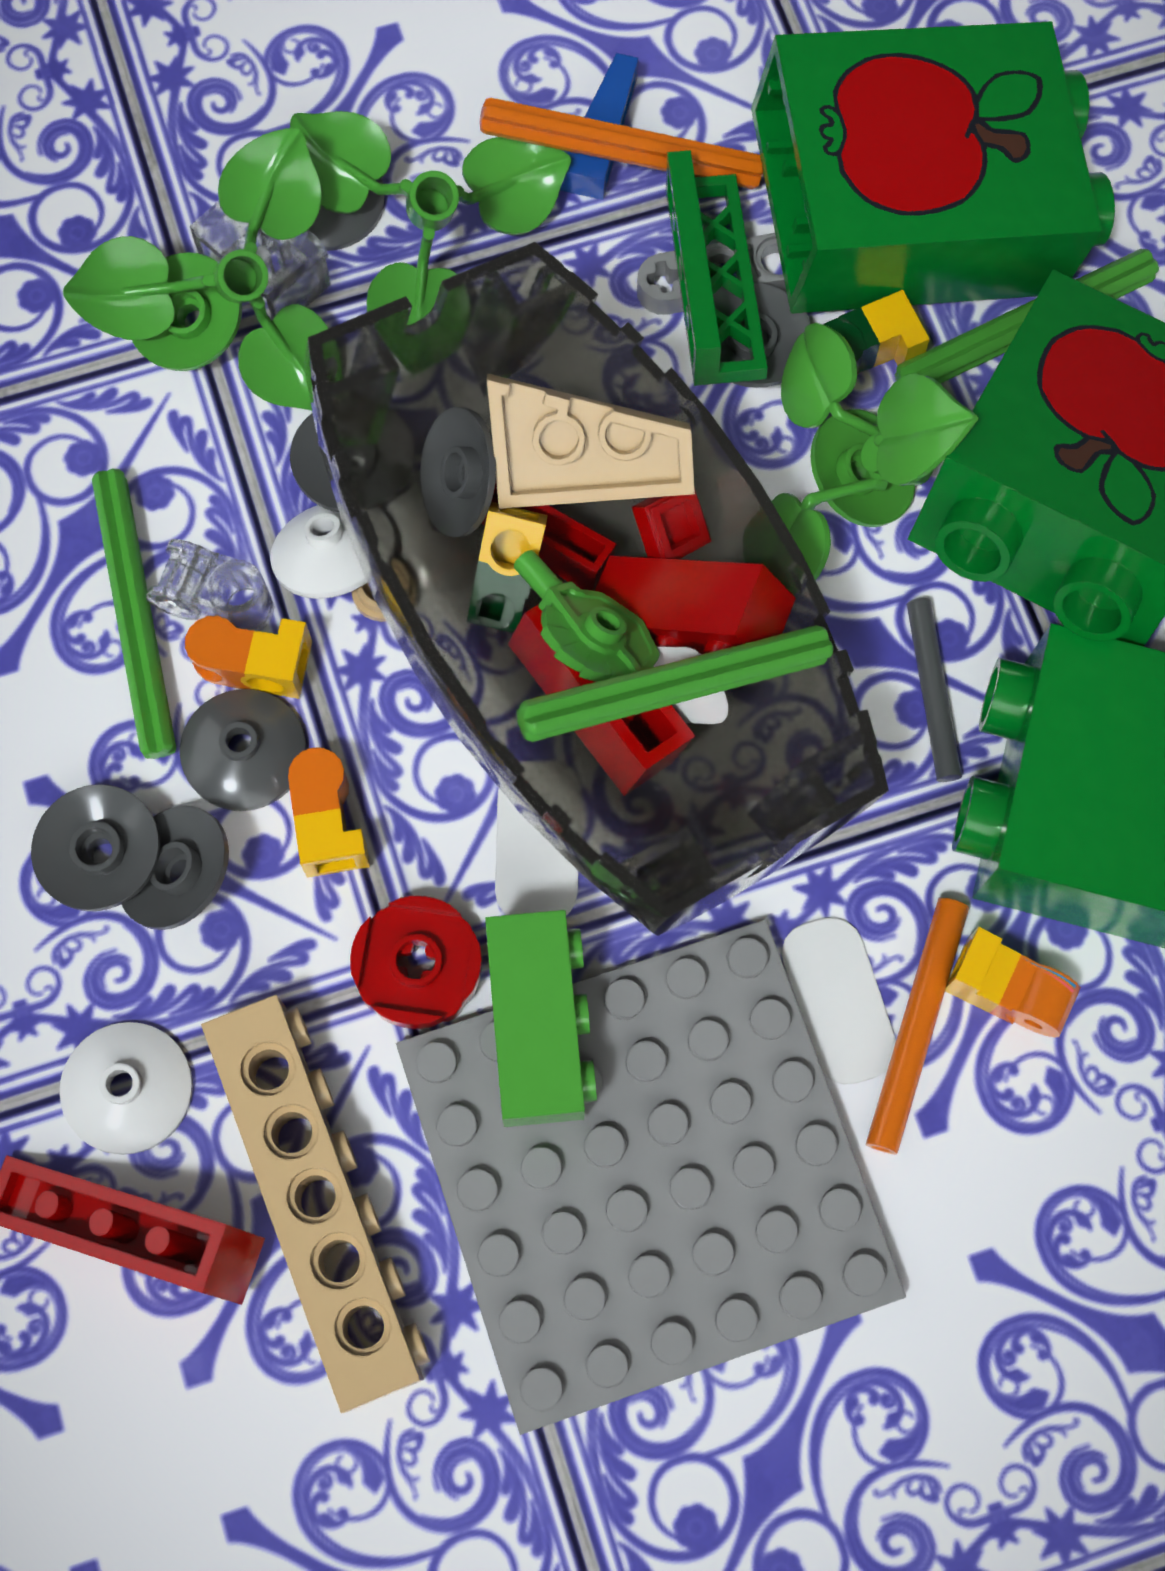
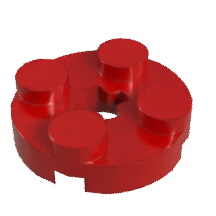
(393, 933)

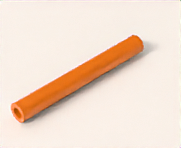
(917, 1026)

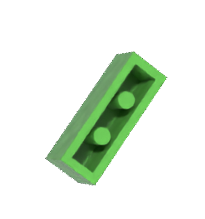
(538, 1018)

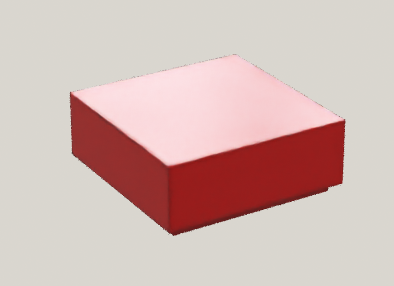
(671, 525)

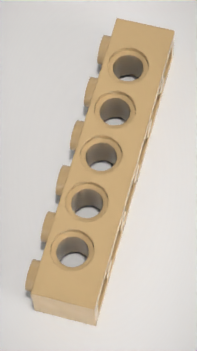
(239, 1047)

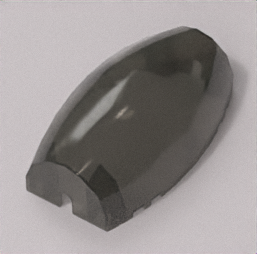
(744, 791)

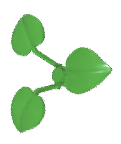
(508, 178)
(274, 190)
(914, 430)

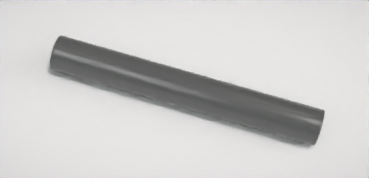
(934, 690)

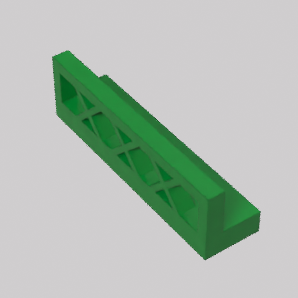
(702, 278)

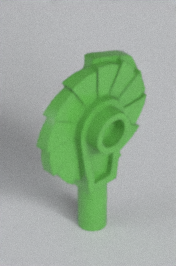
(587, 626)

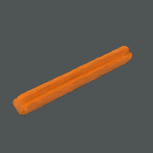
(613, 141)

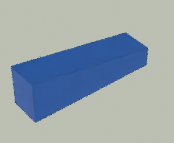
(591, 174)

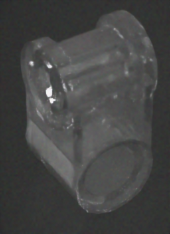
(203, 582)

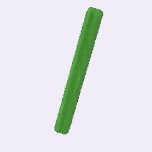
(997, 334)
(133, 614)
(672, 683)

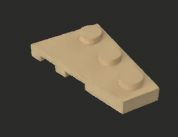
(581, 449)

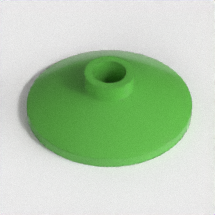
(212, 332)
(838, 462)

